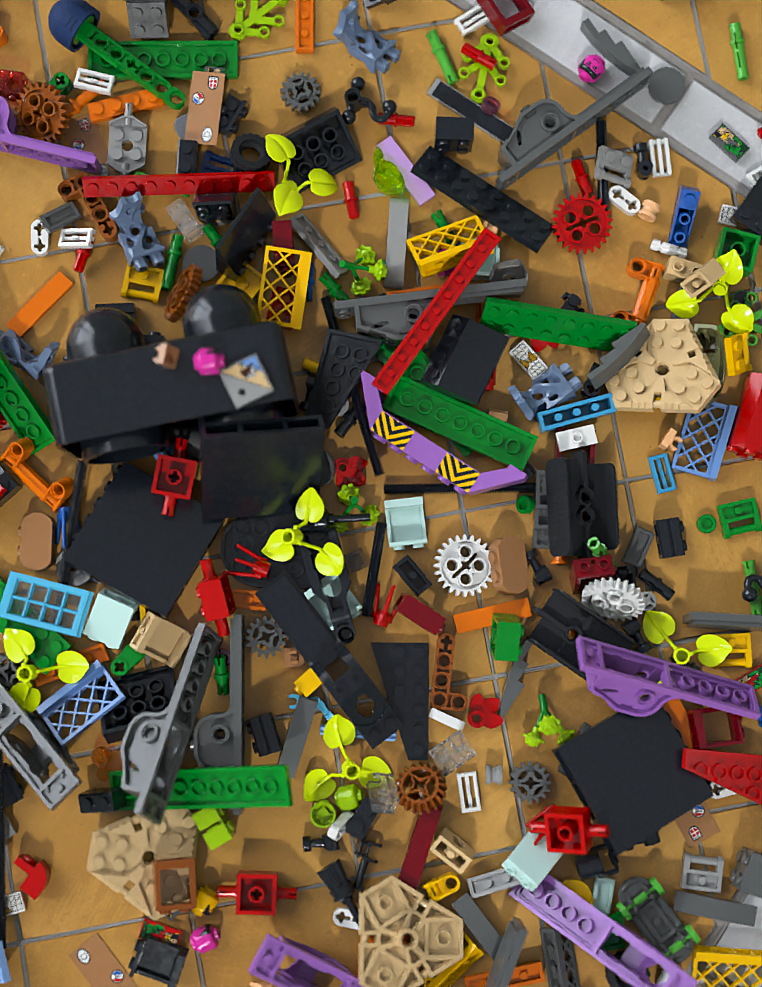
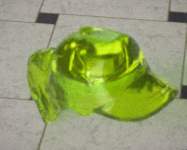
(386, 175)

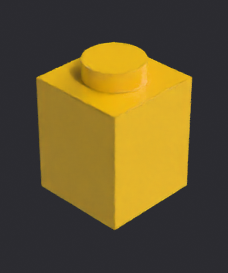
(307, 683)

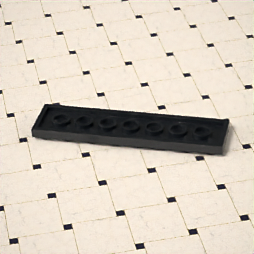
(482, 199)

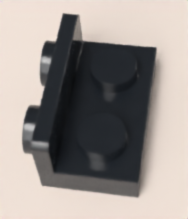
(230, 122)

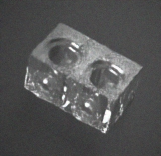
(184, 220)
(452, 753)

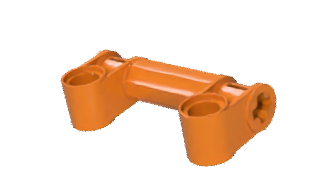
(650, 275)
(16, 458)

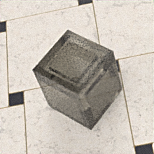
(356, 560)

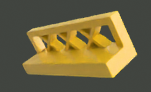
(454, 972)

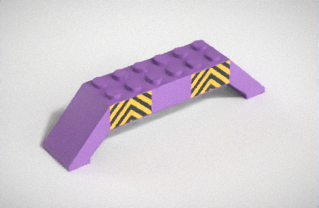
(430, 455)

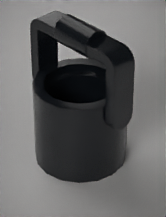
(590, 864)

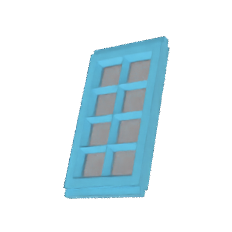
(45, 604)

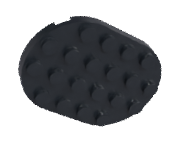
(253, 534)

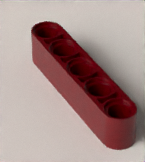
(419, 847)

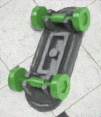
(643, 904)

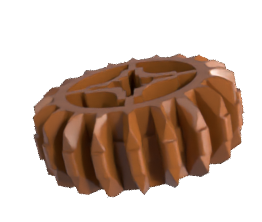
(431, 777)

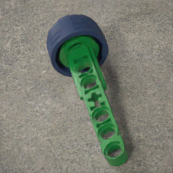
(75, 25)

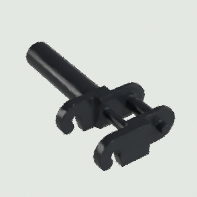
(364, 862)

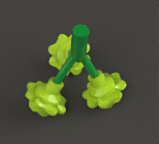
(366, 257)
(350, 495)
(548, 725)

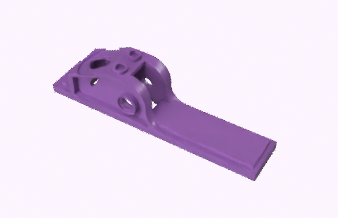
(42, 150)
(623, 687)
(590, 930)
(301, 972)

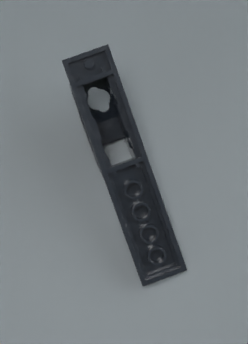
(319, 649)

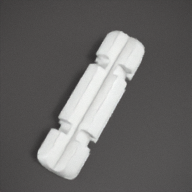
(668, 248)

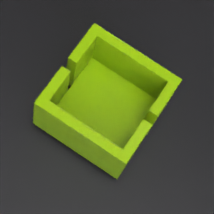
(218, 833)

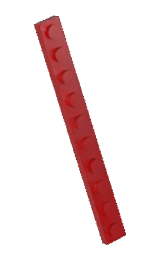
(178, 183)
(436, 311)

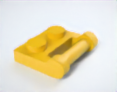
(150, 278)
(737, 354)
(740, 644)

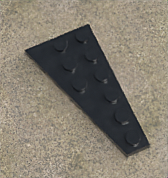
(339, 372)
(406, 683)

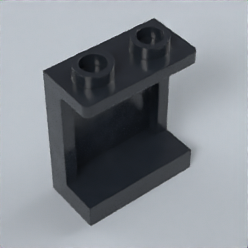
(158, 960)

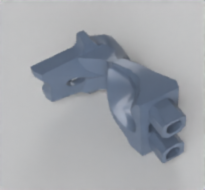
(371, 54)
(136, 248)
(20, 354)
(554, 392)

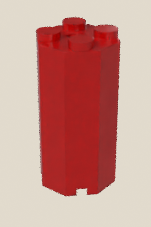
(746, 430)

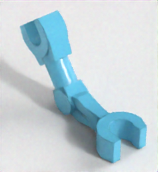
(321, 706)

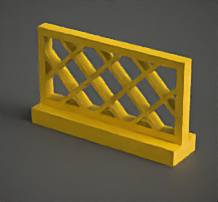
(453, 255)
(300, 289)
(726, 955)

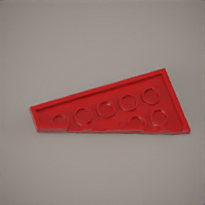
(731, 770)

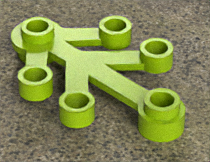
(255, 17)
(488, 49)

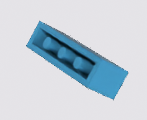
(575, 413)

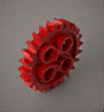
(588, 239)

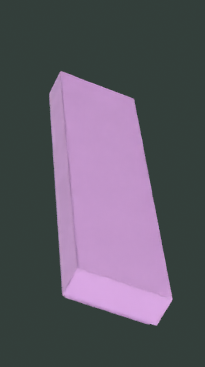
(415, 186)

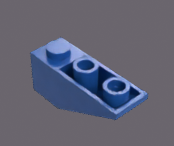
(684, 215)

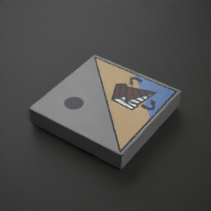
(246, 381)

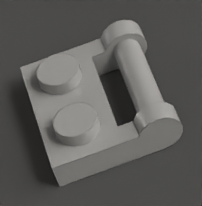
(614, 161)
(701, 879)

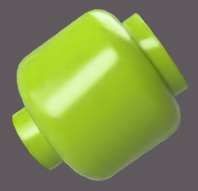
(349, 797)

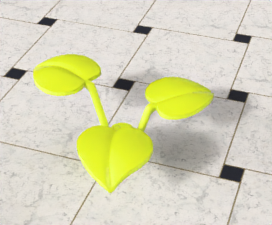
(287, 195)
(738, 318)
(280, 543)
(21, 643)
(710, 650)
(337, 733)

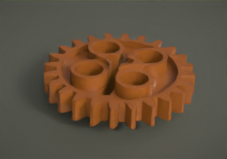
(37, 114)
(182, 292)

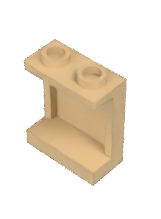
(161, 639)

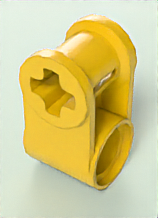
(440, 887)

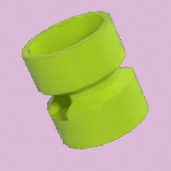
(323, 813)

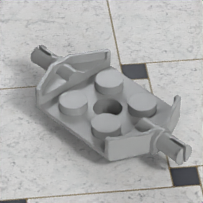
(123, 130)

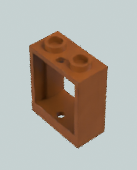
(174, 863)

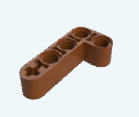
(94, 208)
(447, 671)

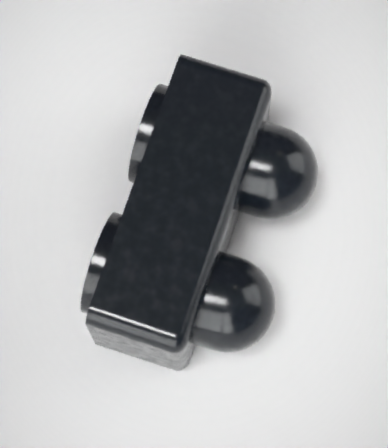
(117, 401)

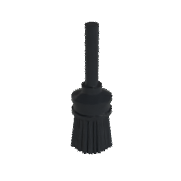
(327, 520)
(339, 886)

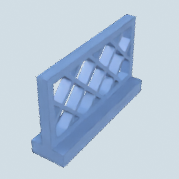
(718, 448)
(70, 692)

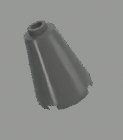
(189, 433)

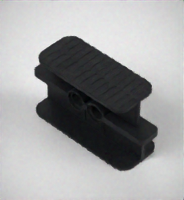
(564, 486)
(560, 616)

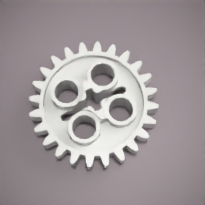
(452, 552)
(613, 599)

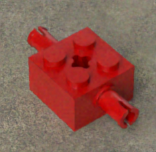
(164, 484)
(215, 597)
(568, 829)
(247, 902)

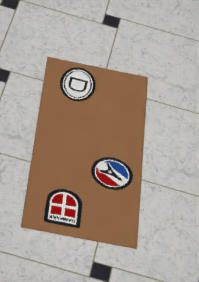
(204, 107)
(87, 137)
(697, 825)
(100, 965)

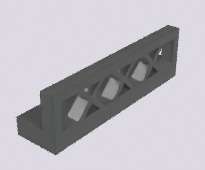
(555, 964)

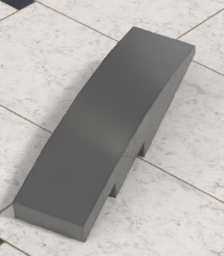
(614, 53)
(624, 350)
(540, 535)
(512, 686)
(298, 733)
(715, 908)
(478, 924)

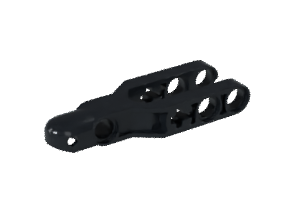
(338, 605)

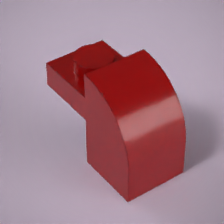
(38, 874)

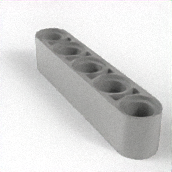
(396, 243)

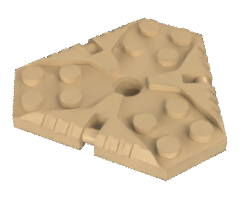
(667, 351)
(118, 856)
(388, 914)

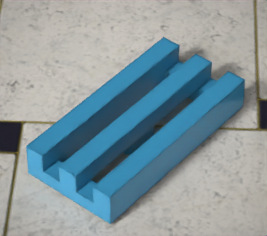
(662, 476)

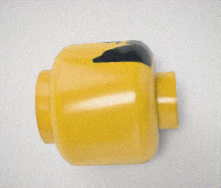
(206, 901)

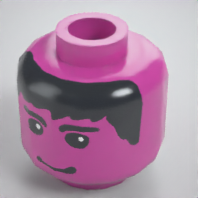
(591, 68)
(209, 361)
(205, 938)

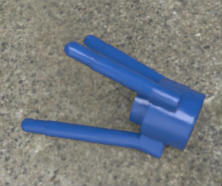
(62, 518)

